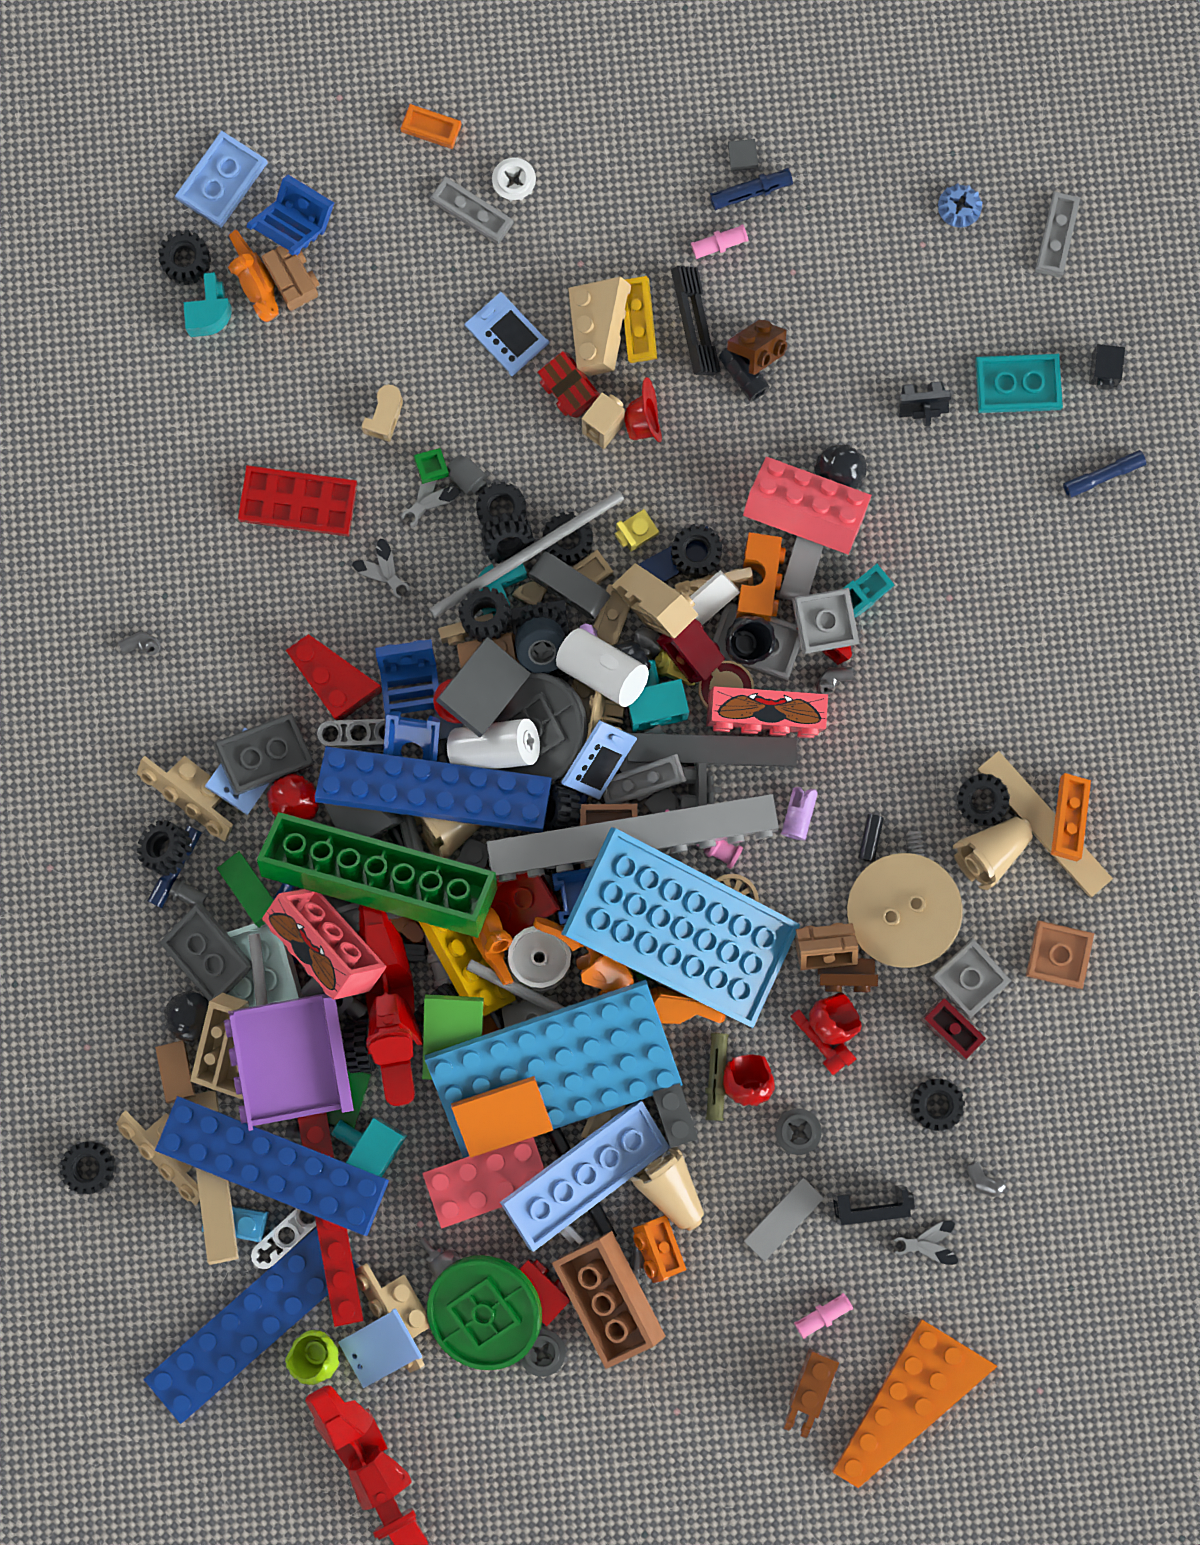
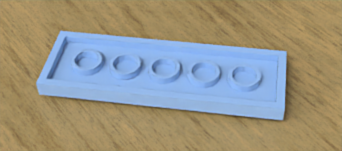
(585, 1175)

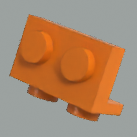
(658, 1249)

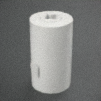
(602, 667)
(501, 746)

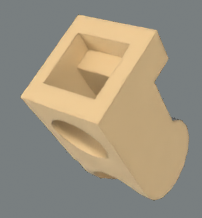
(385, 415)

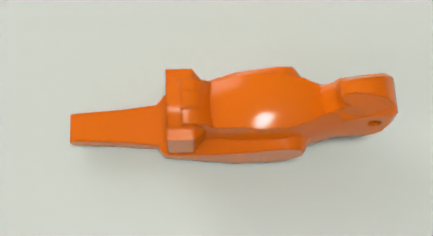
(254, 279)
(492, 944)

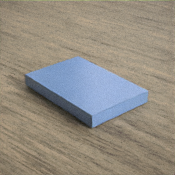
(221, 179)

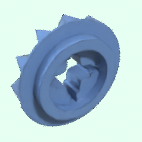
(966, 216)

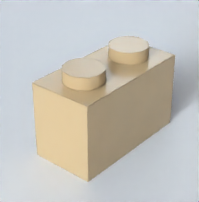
(603, 420)

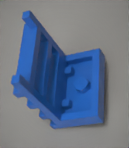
(294, 217)
(407, 665)

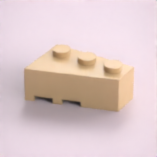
(655, 601)

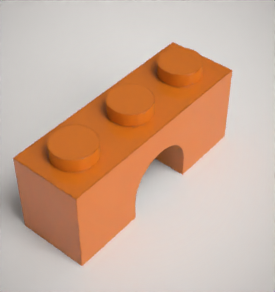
(763, 555)

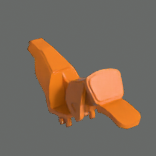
(610, 975)

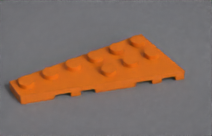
(919, 1389)

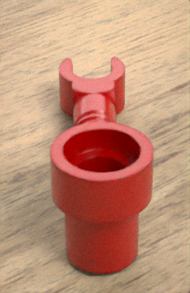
(836, 1057)

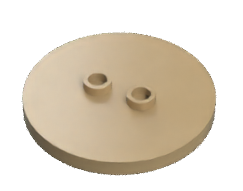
(905, 910)

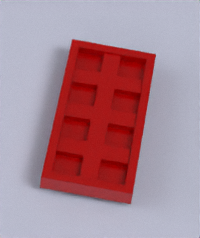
(297, 501)

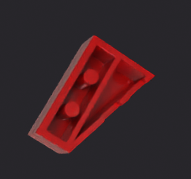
(332, 678)

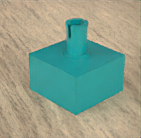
(658, 703)
(374, 1147)

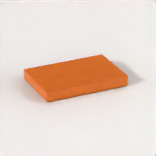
(502, 1116)

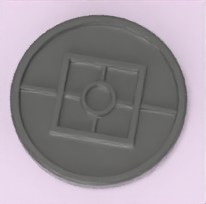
(558, 720)

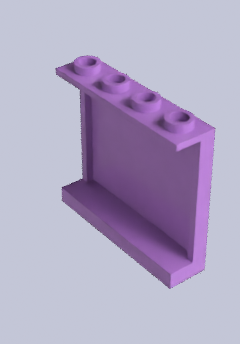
(288, 1060)

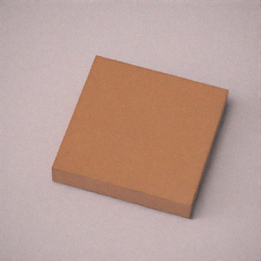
(1059, 954)

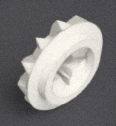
(513, 167)

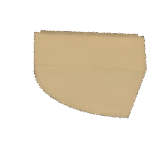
(530, 593)

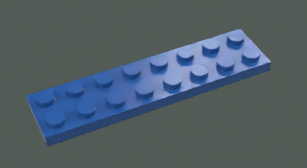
(433, 789)
(272, 1166)
(242, 1330)

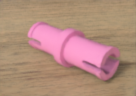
(719, 241)
(823, 1315)

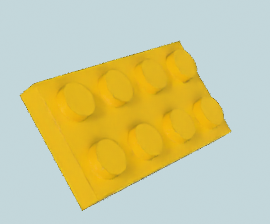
(455, 953)

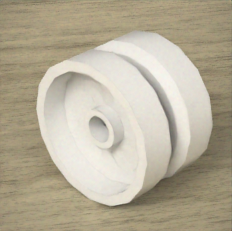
(534, 975)

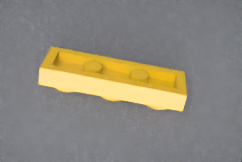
(639, 322)

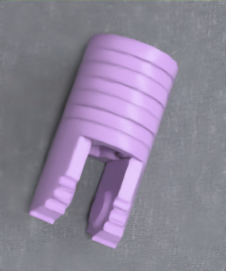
(799, 813)

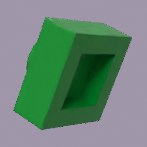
(431, 466)

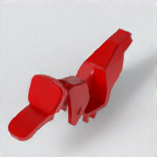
(390, 1007)
(372, 1473)

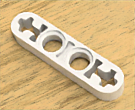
(300, 1230)

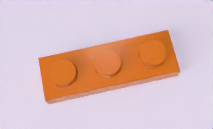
(1071, 817)

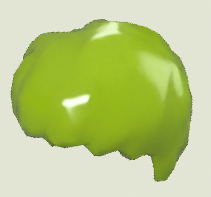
(312, 1357)

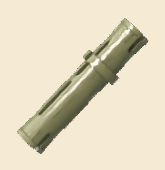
(715, 1088)

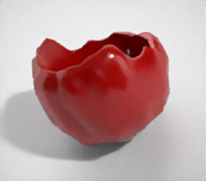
(293, 797)
(835, 1019)
(748, 1080)

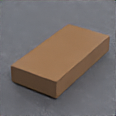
(175, 1071)

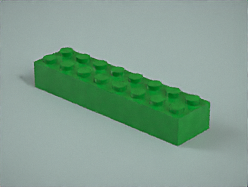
(377, 874)

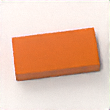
(431, 126)

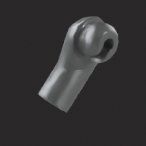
(831, 677)

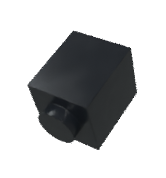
(1106, 366)

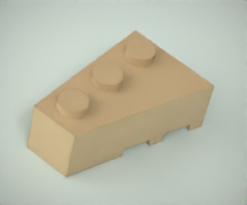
(597, 323)
(213, 1061)

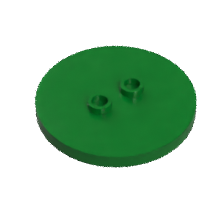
(484, 1312)

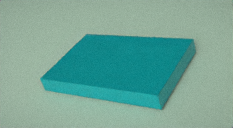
(1018, 383)

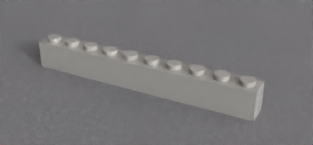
(661, 831)

